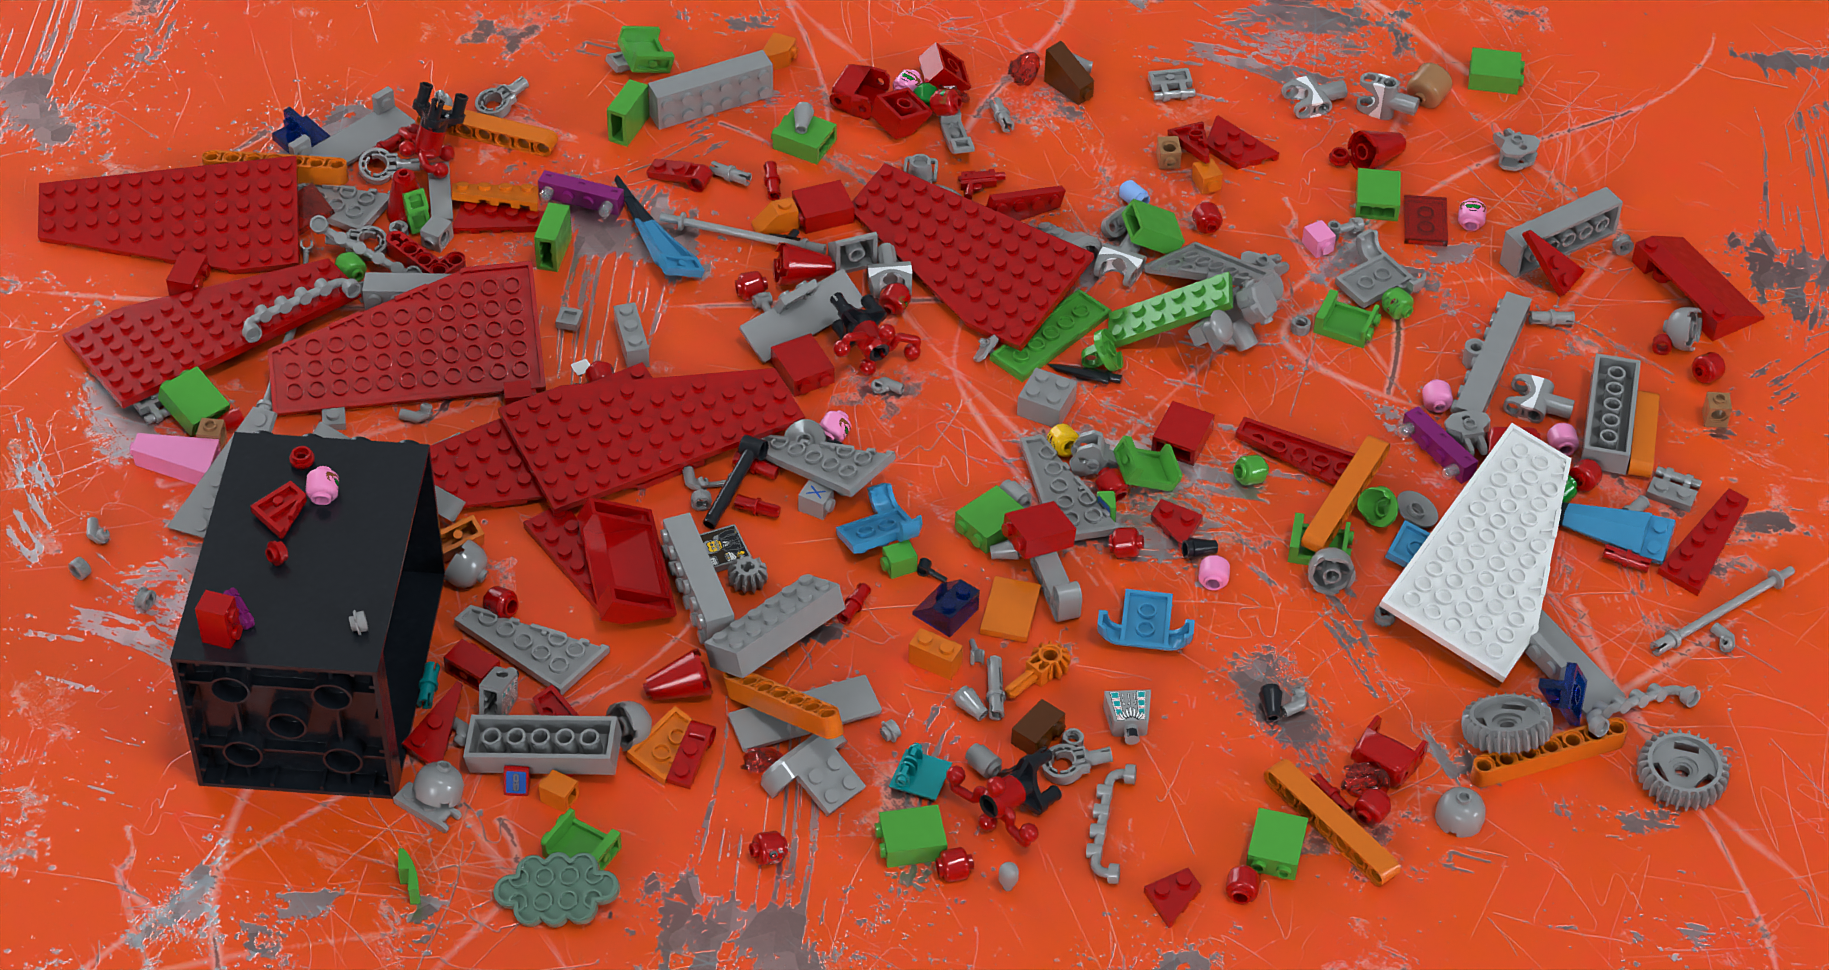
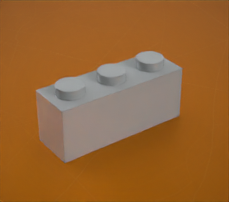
(631, 334)

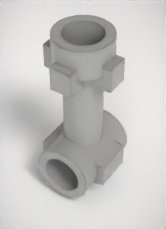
(1355, 225)
(762, 300)

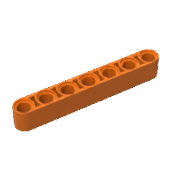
(504, 133)
(311, 169)
(1345, 494)
(785, 704)
(1559, 750)
(1332, 822)

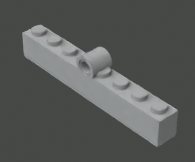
(1491, 356)

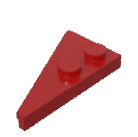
(1193, 140)
(1557, 267)
(432, 734)

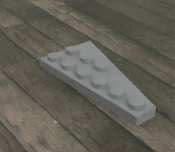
(352, 206)
(1202, 262)
(828, 463)
(1058, 484)
(197, 509)
(533, 648)

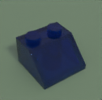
(949, 606)

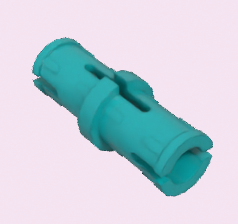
(428, 685)

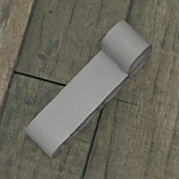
(1061, 594)

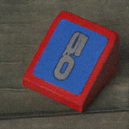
(516, 780)

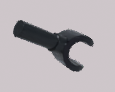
(792, 235)
(924, 569)

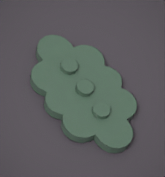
(556, 889)

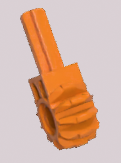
(1043, 665)

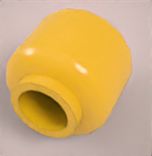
(1062, 439)

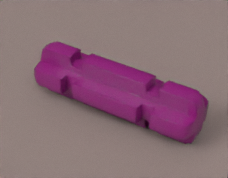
(245, 618)

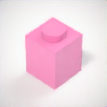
(1319, 239)

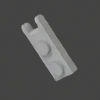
(431, 815)

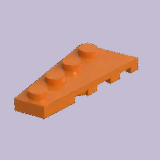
(497, 194)

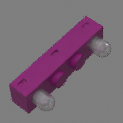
(581, 193)
(1440, 445)

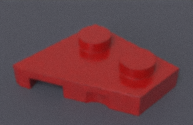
(1173, 894)

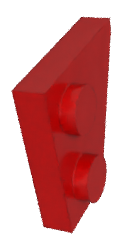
(280, 508)
(1176, 520)

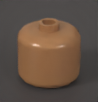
(1429, 84)

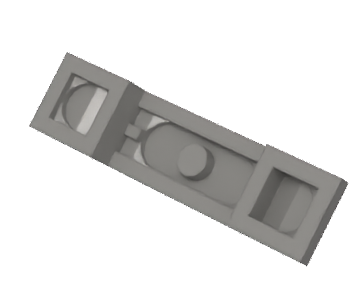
(955, 134)
(441, 195)

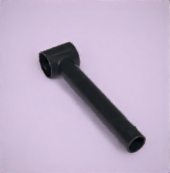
(750, 449)

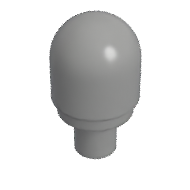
(1008, 875)

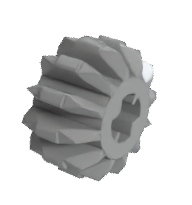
(747, 574)

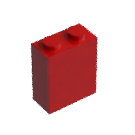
(823, 206)
(802, 365)
(1185, 431)
(1038, 530)

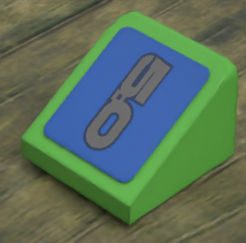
(1107, 500)

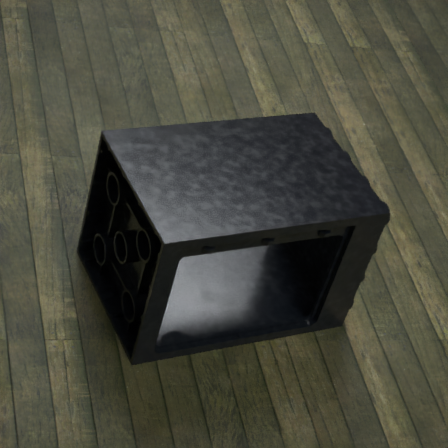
(299, 692)

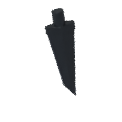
(1099, 375)

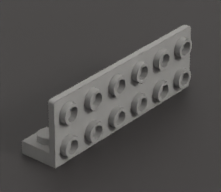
(360, 135)

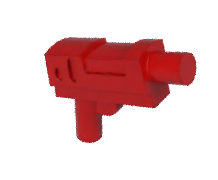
(975, 181)

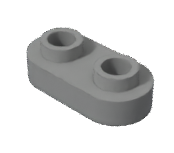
(1116, 224)

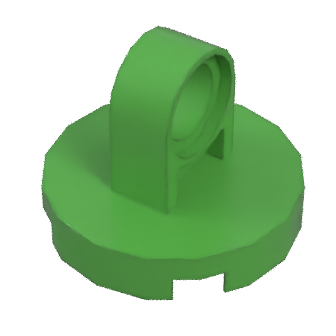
(1104, 351)

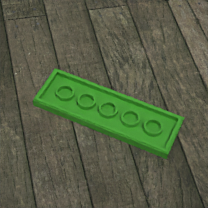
(1063, 328)

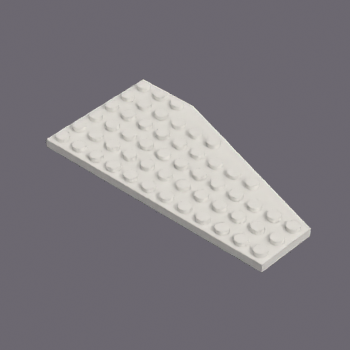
(1489, 557)

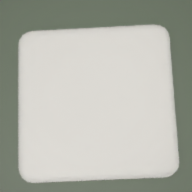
(580, 366)

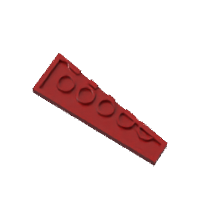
(1302, 452)
(1698, 552)

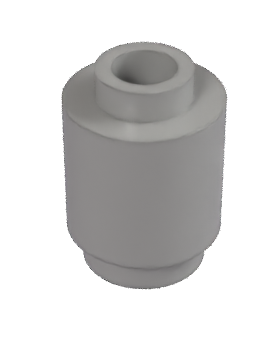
(1017, 492)
(983, 760)

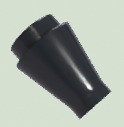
(1196, 548)
(1271, 699)

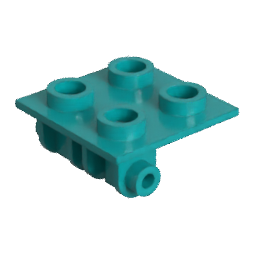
(920, 773)

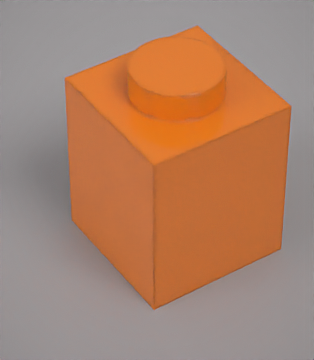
(1207, 176)
(558, 791)

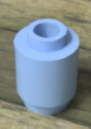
(1131, 190)

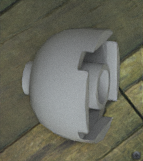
(1683, 327)
(467, 566)
(1331, 570)
(633, 720)
(439, 784)
(1460, 812)

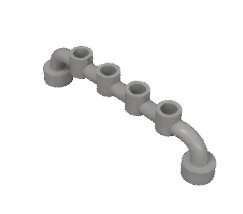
(321, 226)
(253, 333)
(1601, 711)
(1098, 830)

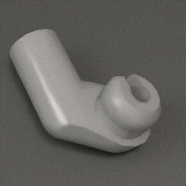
(440, 94)
(886, 384)
(416, 416)
(692, 482)
(94, 533)
(1298, 702)
(462, 730)

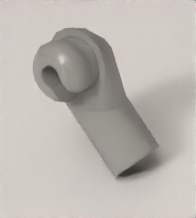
(1726, 638)

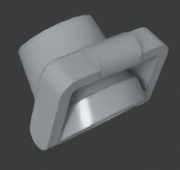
(921, 167)

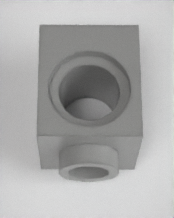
(436, 233)

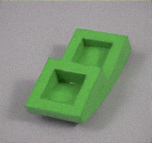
(416, 209)
(408, 876)

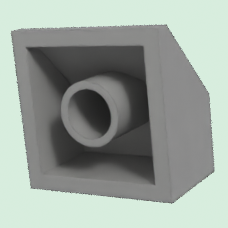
(854, 252)

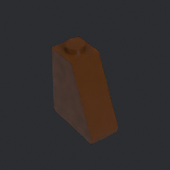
(1067, 74)

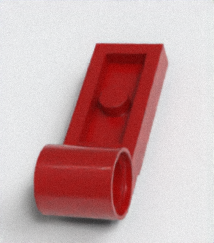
(693, 174)
(691, 753)

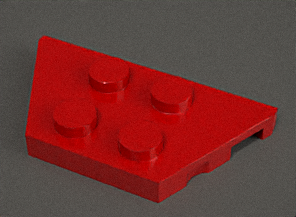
(1237, 146)

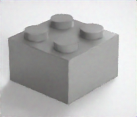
(1046, 398)

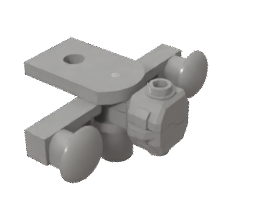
(1232, 327)

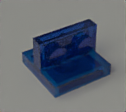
(296, 127)
(1567, 693)

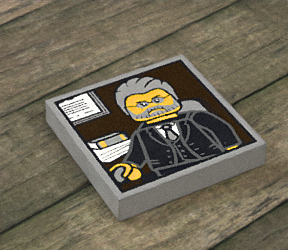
(724, 546)

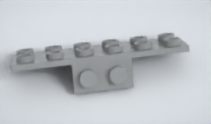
(799, 313)
(1552, 650)
(851, 696)

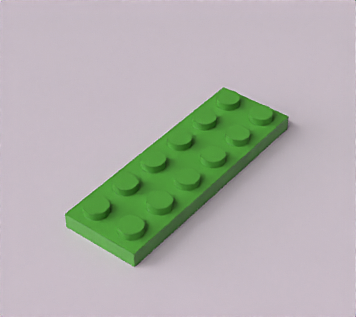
(1171, 309)

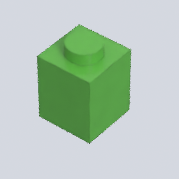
(899, 559)

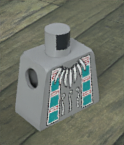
(498, 691)
(1127, 713)

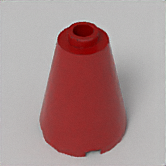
(1374, 148)
(402, 182)
(800, 264)
(679, 679)

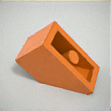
(781, 50)
(777, 217)

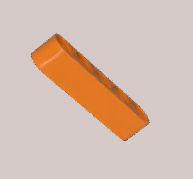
(1644, 434)

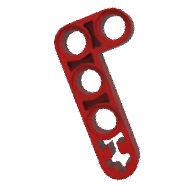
(410, 253)

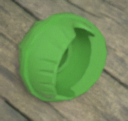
(1378, 506)

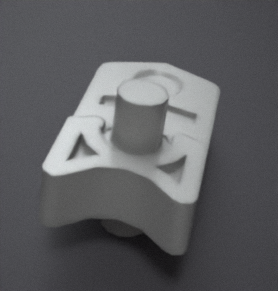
(986, 346)

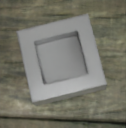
(617, 62)
(569, 318)
(334, 418)

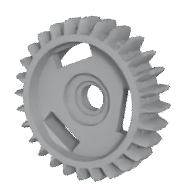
(1507, 723)
(1688, 754)

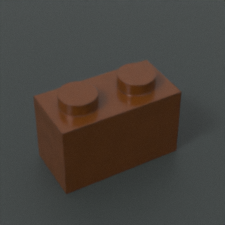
(1038, 727)

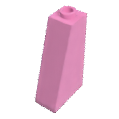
(175, 455)

